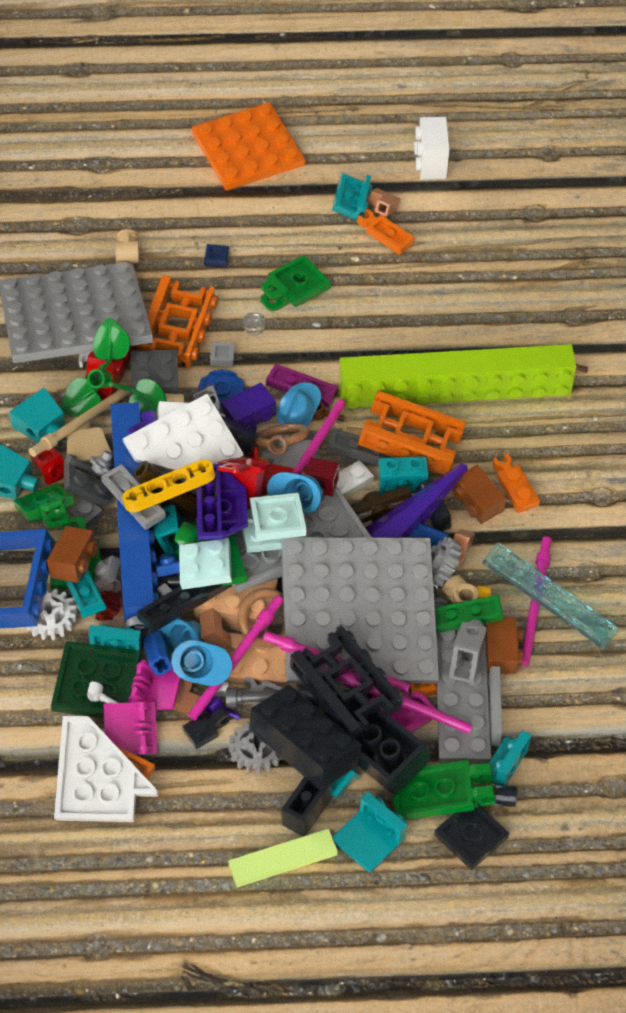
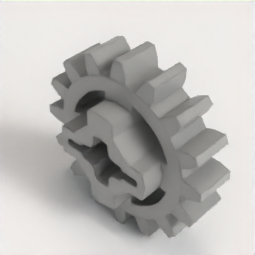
(444, 560)
(244, 751)

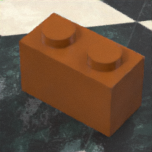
(479, 495)
(72, 554)
(502, 645)

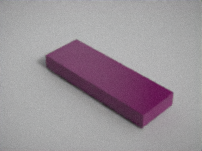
(285, 378)

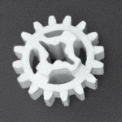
(56, 616)

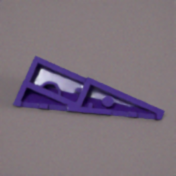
(418, 508)

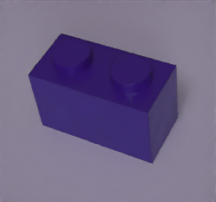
(251, 405)

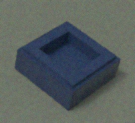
(216, 255)

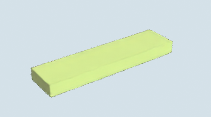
(282, 858)

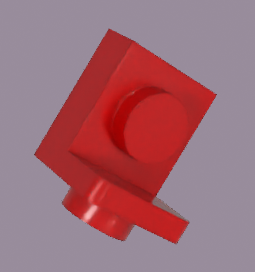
(50, 464)

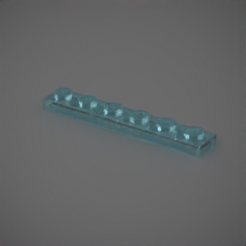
(550, 595)

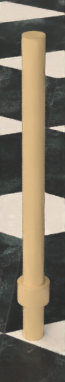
(51, 440)

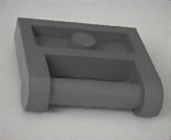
(82, 484)

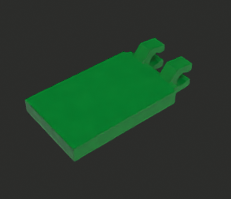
(445, 790)

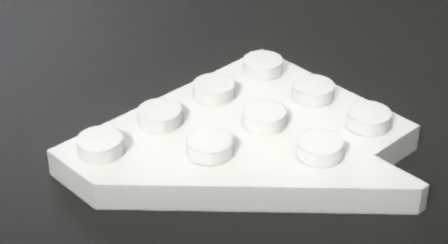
(184, 437)
(95, 776)

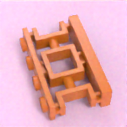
(160, 313)
(405, 445)

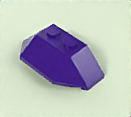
(221, 506)

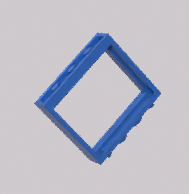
(29, 613)

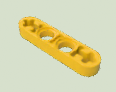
(170, 488)

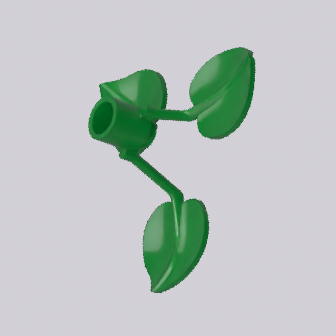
(109, 343)

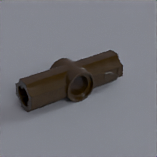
(184, 502)
(378, 504)

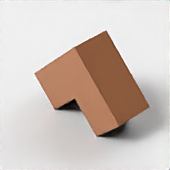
(384, 202)
(465, 540)
(212, 629)
(185, 698)

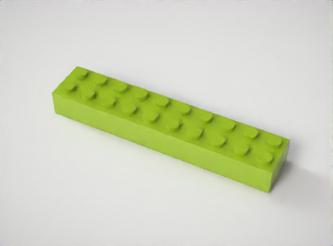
(459, 375)

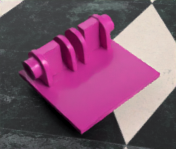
(154, 688)
(132, 726)

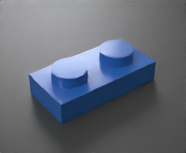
(167, 564)

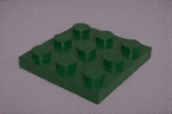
(93, 663)

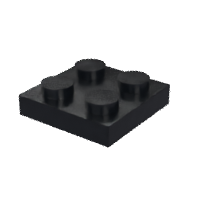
(471, 835)

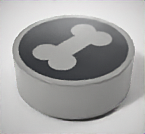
(134, 623)

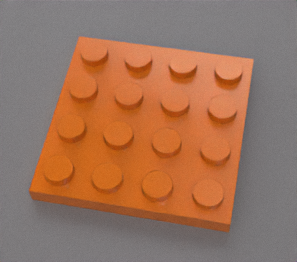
(248, 146)

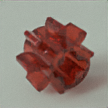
(112, 606)

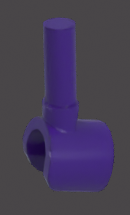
(147, 417)
(216, 703)

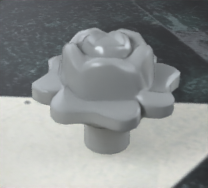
(102, 464)

